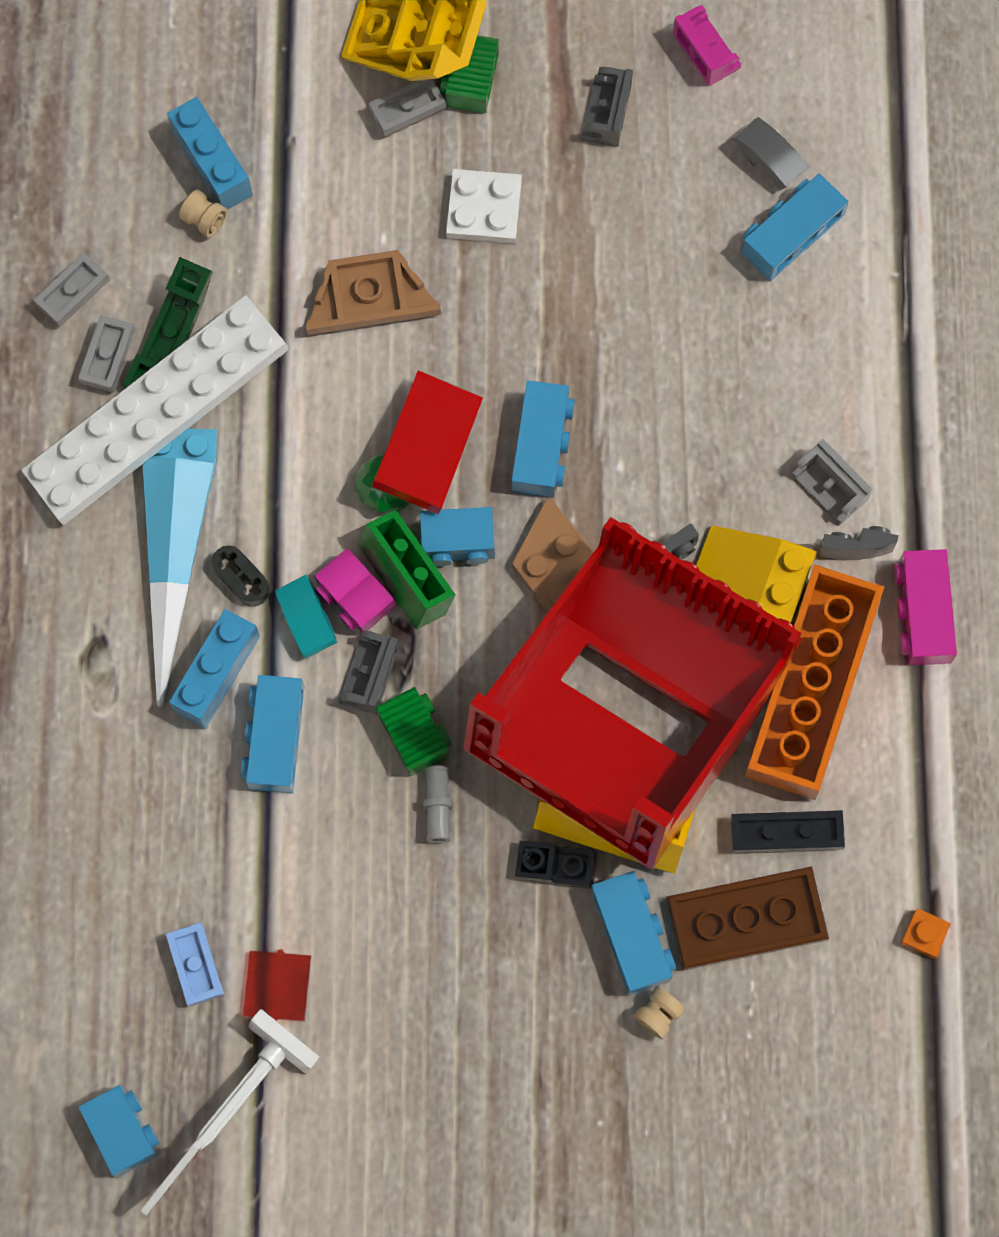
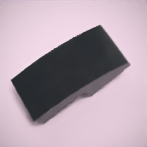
(556, 864)

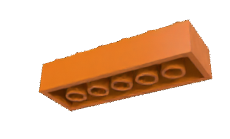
(816, 683)

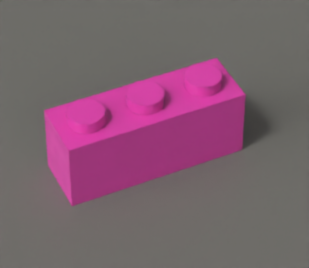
(925, 607)

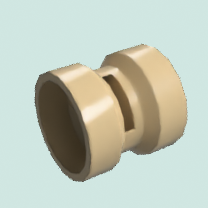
(203, 213)
(659, 1012)

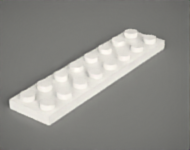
(155, 409)

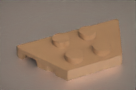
(368, 293)
(550, 555)

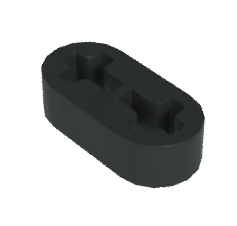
(234, 581)

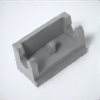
(831, 482)

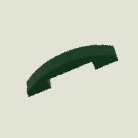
(175, 319)

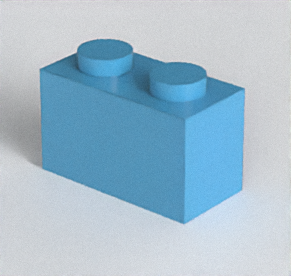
(458, 535)
(119, 1130)

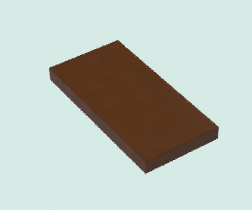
(747, 918)

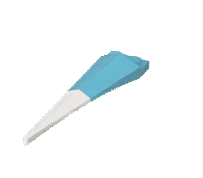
(175, 505)

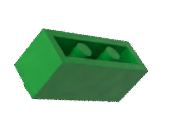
(406, 569)

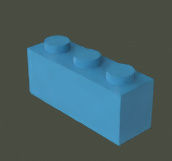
(209, 153)
(793, 226)
(542, 439)
(214, 668)
(273, 734)
(633, 932)

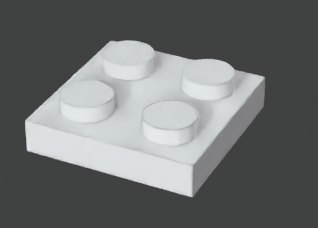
(484, 206)

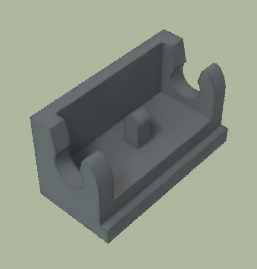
(607, 106)
(369, 671)

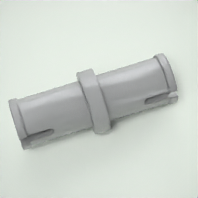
(437, 804)

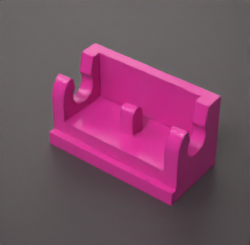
(704, 45)

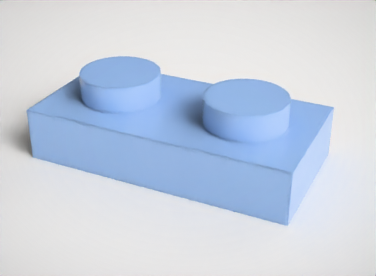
(195, 964)

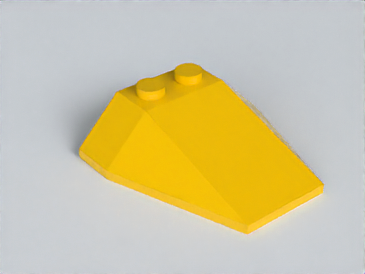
(414, 36)

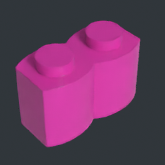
(354, 592)

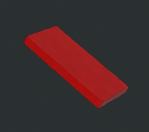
(427, 442)

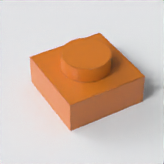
(925, 933)

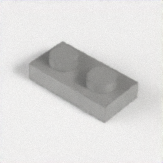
(407, 105)
(71, 289)
(106, 353)

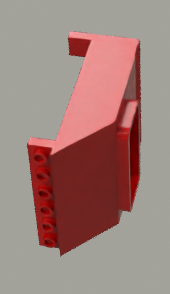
(669, 631)

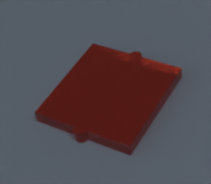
(277, 985)

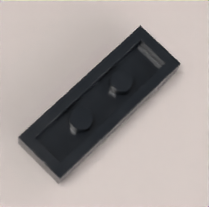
(787, 831)

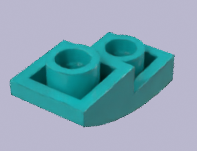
(305, 616)

